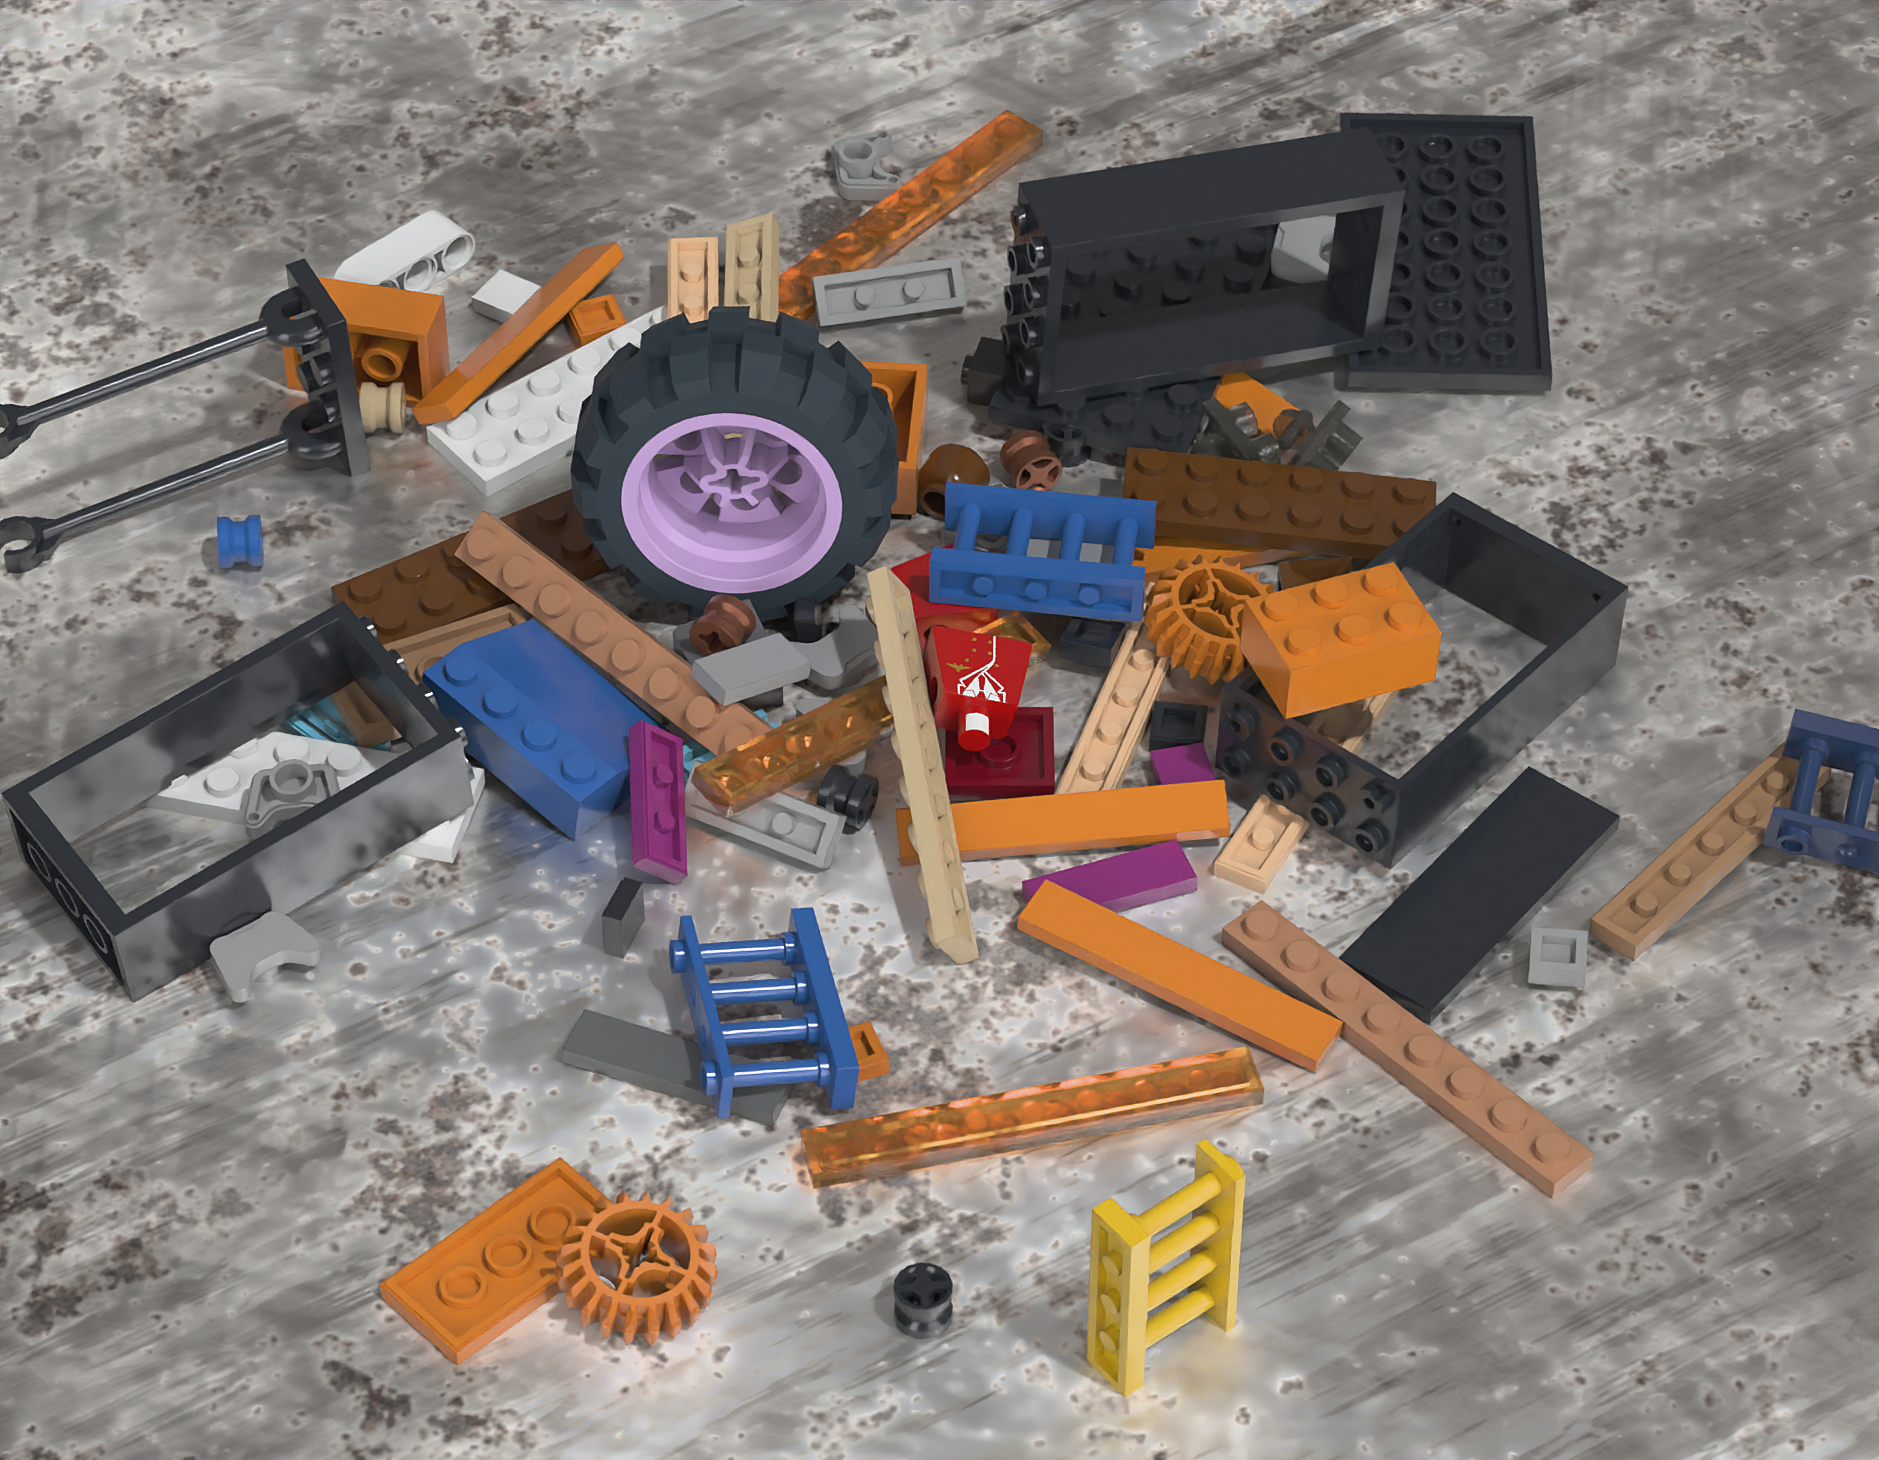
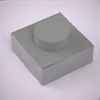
(1557, 956)

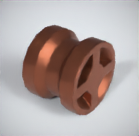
(1030, 461)
(722, 626)

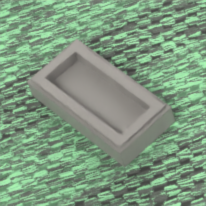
(751, 669)

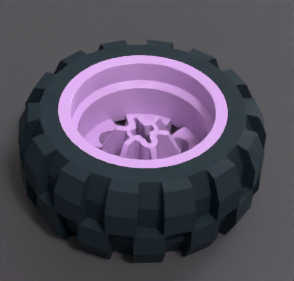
(746, 543)

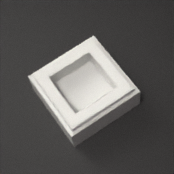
(503, 295)

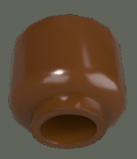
(948, 464)

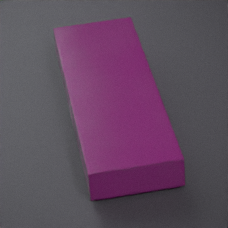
(657, 802)
(1126, 878)

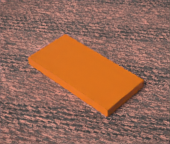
(493, 1265)

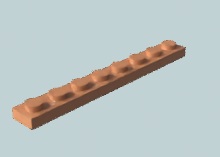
(605, 635)
(1409, 1049)

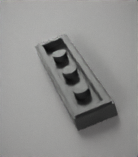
(662, 1064)

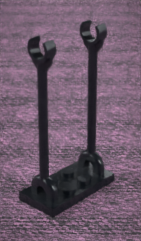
(325, 375)

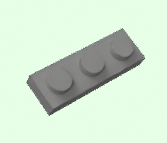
(888, 292)
(776, 822)

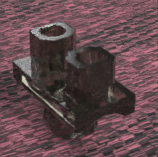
(1297, 432)
(1229, 433)

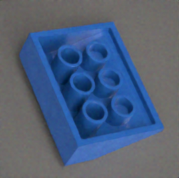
(541, 722)

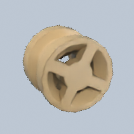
(383, 407)

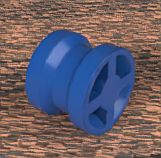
(240, 541)

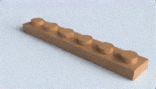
(1698, 858)

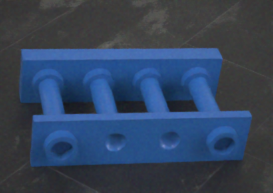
(1042, 583)
(809, 986)

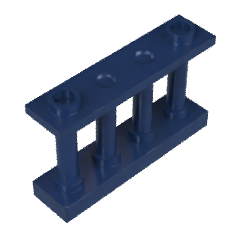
(1841, 746)

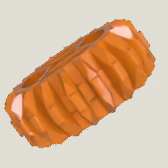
(1208, 630)
(658, 1291)

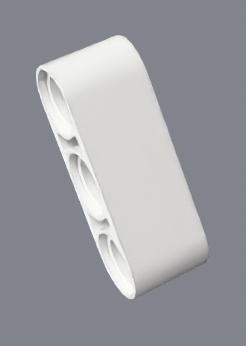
(412, 255)

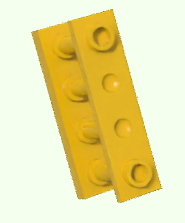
(1125, 1259)

